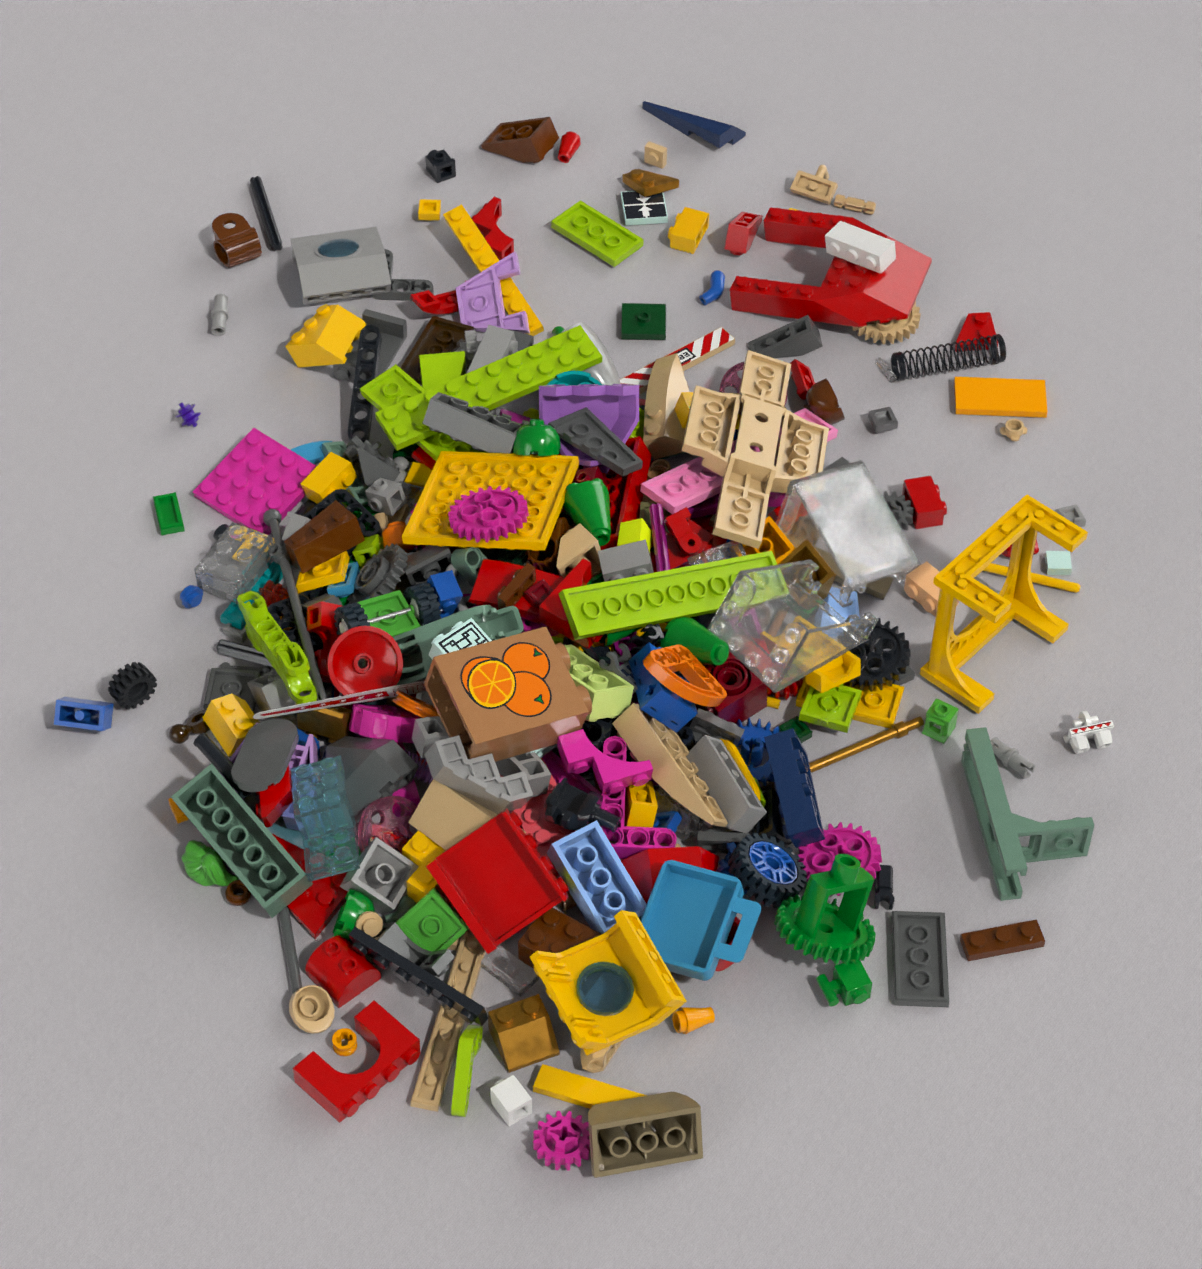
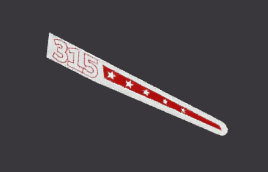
(388, 692)

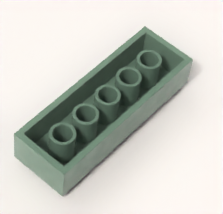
(242, 840)

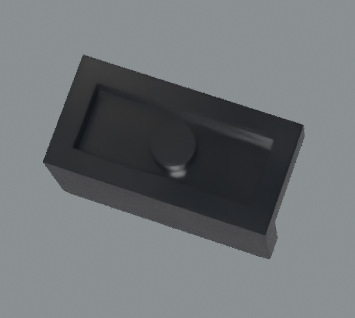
(772, 821)

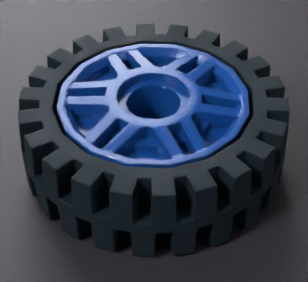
(767, 869)

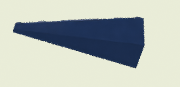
(709, 130)

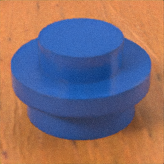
(191, 596)

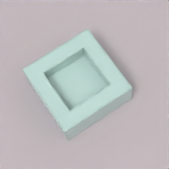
(1058, 563)

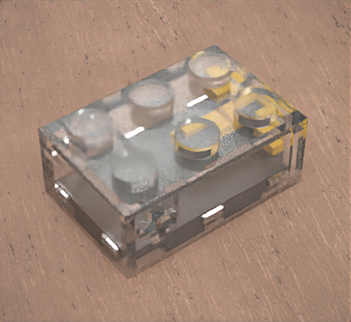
(234, 562)

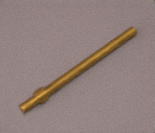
(898, 730)

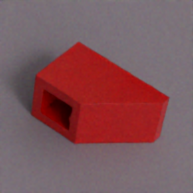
(275, 800)

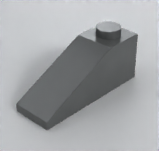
(789, 340)

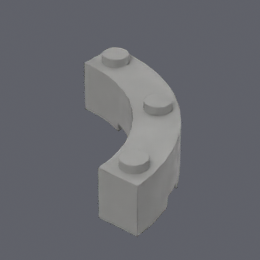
(431, 729)

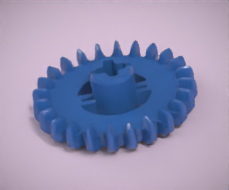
(755, 735)

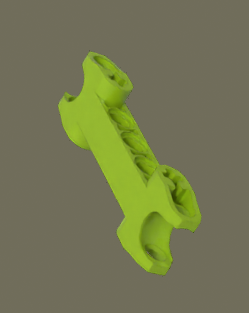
(282, 654)

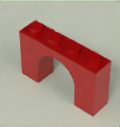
(344, 1093)

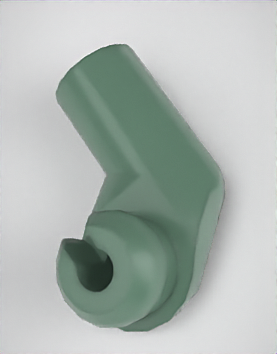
(405, 904)

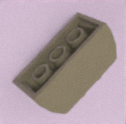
(644, 1133)

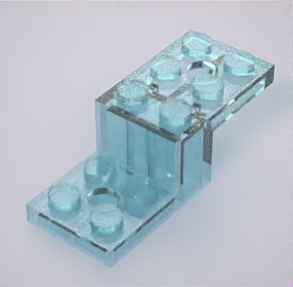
(325, 818)

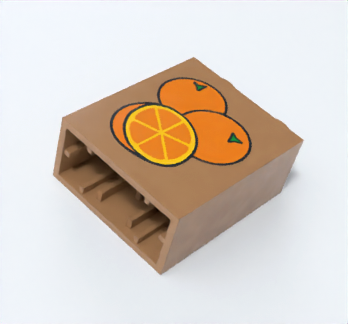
(508, 695)

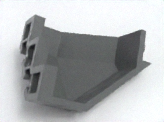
(371, 769)

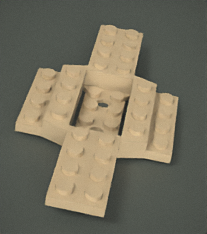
(787, 445)

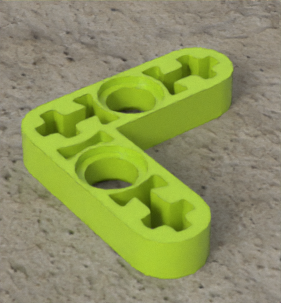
(468, 1048)

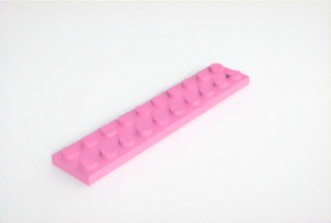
(695, 483)

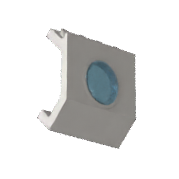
(341, 265)

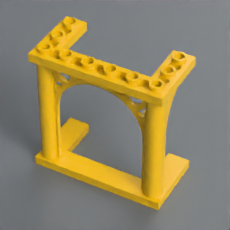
(1015, 601)

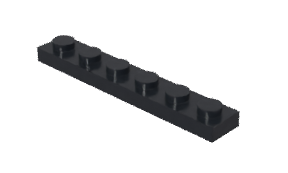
(424, 981)

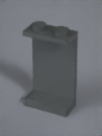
(393, 336)

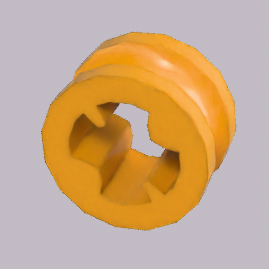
(337, 1038)

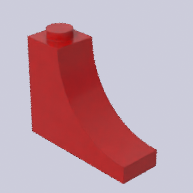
(552, 611)

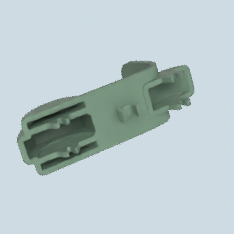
(417, 642)

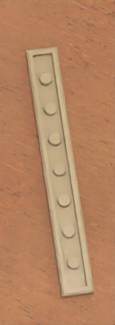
(448, 1027)

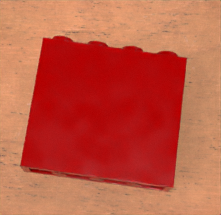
(498, 879)

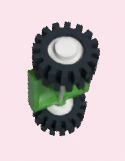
(391, 611)

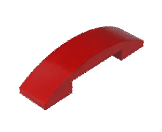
(436, 304)

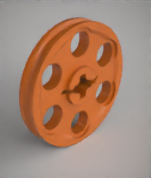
(415, 705)

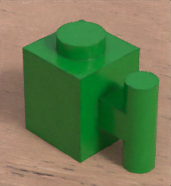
(849, 981)

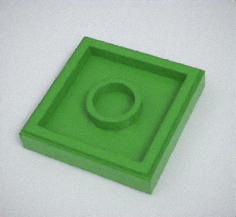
(432, 922)

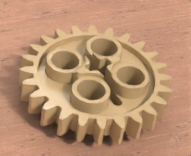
(891, 330)

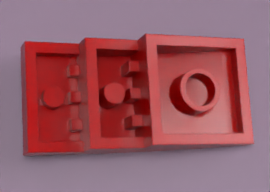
(495, 575)

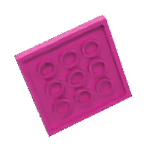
(254, 479)

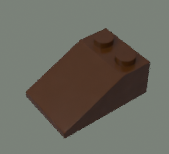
(523, 139)

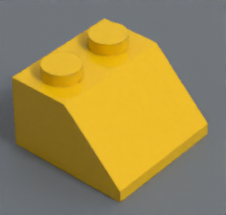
(229, 721)

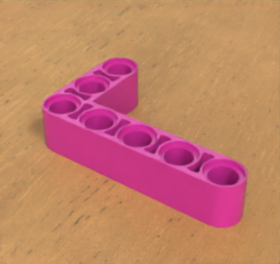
(627, 835)

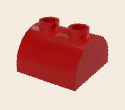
(340, 970)

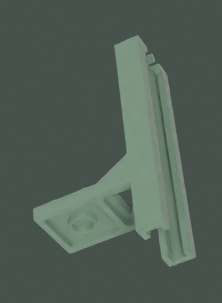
(1002, 828)

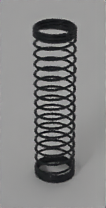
(993, 351)

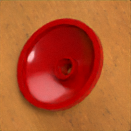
(381, 655)

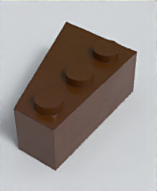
(324, 537)

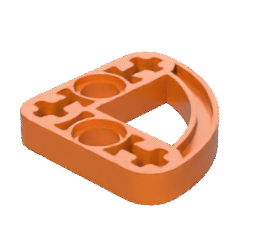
(702, 687)

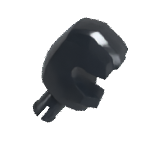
(576, 809)

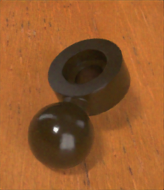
(180, 733)

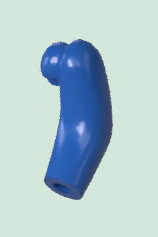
(716, 289)

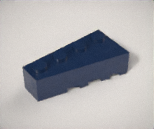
(794, 788)

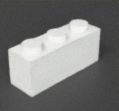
(860, 247)

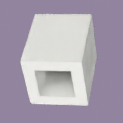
(511, 1100)

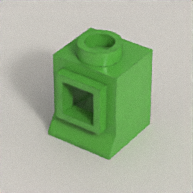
(943, 716)

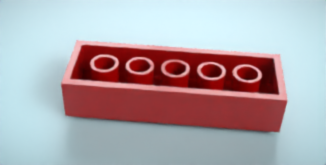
(625, 491)

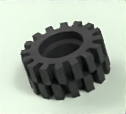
(132, 685)

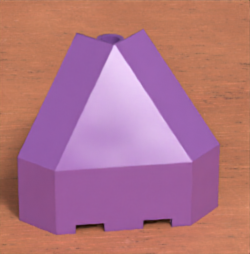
(612, 404)

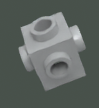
(385, 496)

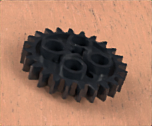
(890, 662)

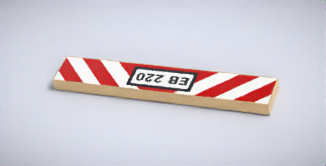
(689, 356)

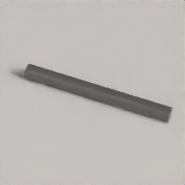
(290, 949)

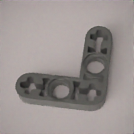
(416, 284)

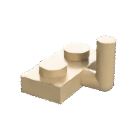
(815, 186)

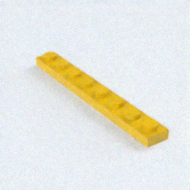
(483, 258)

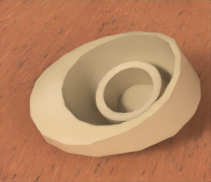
(311, 1009)

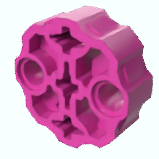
(383, 722)

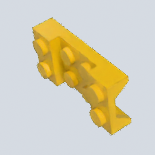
(835, 672)

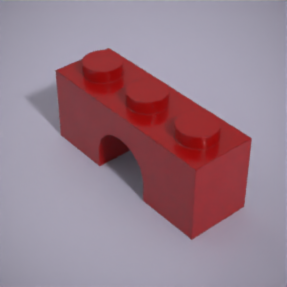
(321, 621)

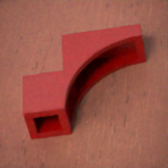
(486, 223)

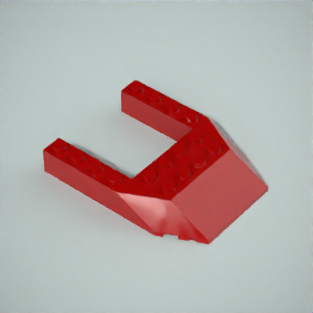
(848, 292)

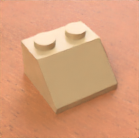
(575, 546)

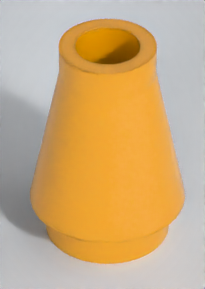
(690, 1019)

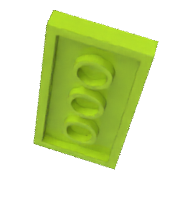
(597, 233)

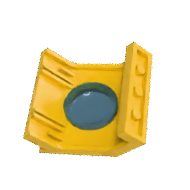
(610, 985)

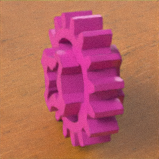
(550, 1137)

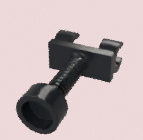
(653, 635)

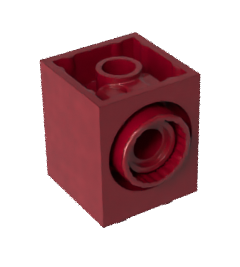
(744, 691)

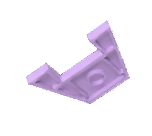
(482, 300)

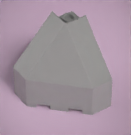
(476, 777)

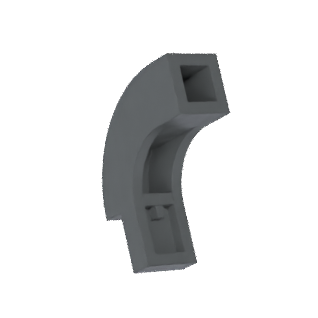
(432, 961)

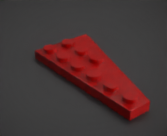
(320, 901)

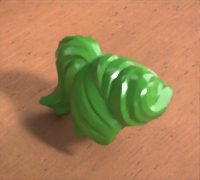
(205, 865)

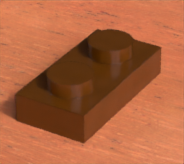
(521, 581)

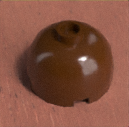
(823, 402)

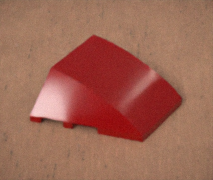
(647, 864)

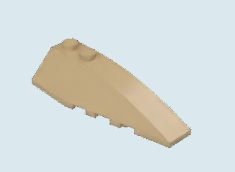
(661, 425)
(671, 769)

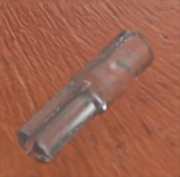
(888, 373)

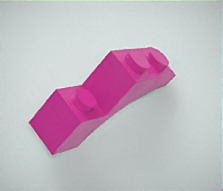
(611, 774)

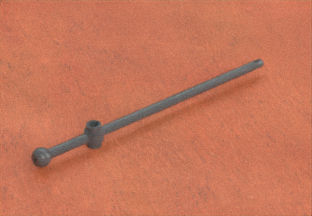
(280, 555)

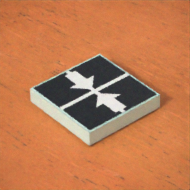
(643, 210)

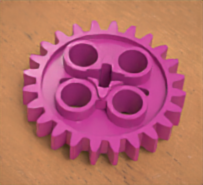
(488, 514)
(820, 855)

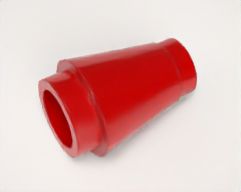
(568, 146)

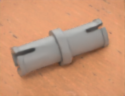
(219, 314)
(1011, 758)

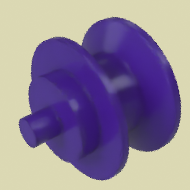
(188, 415)

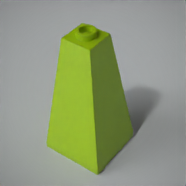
(441, 368)

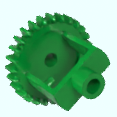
(824, 927)

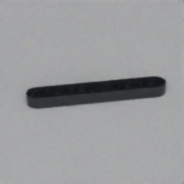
(362, 366)

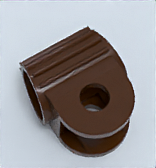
(237, 243)
(537, 558)

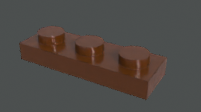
(1002, 940)

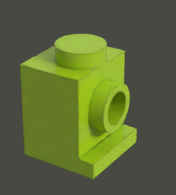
(371, 546)

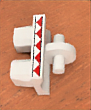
(1086, 730)

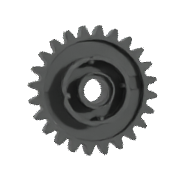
(379, 574)

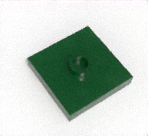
(643, 321)

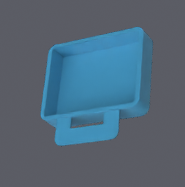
(693, 916)

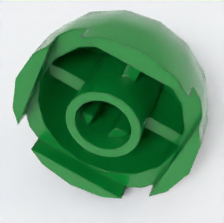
(537, 439)
(349, 912)

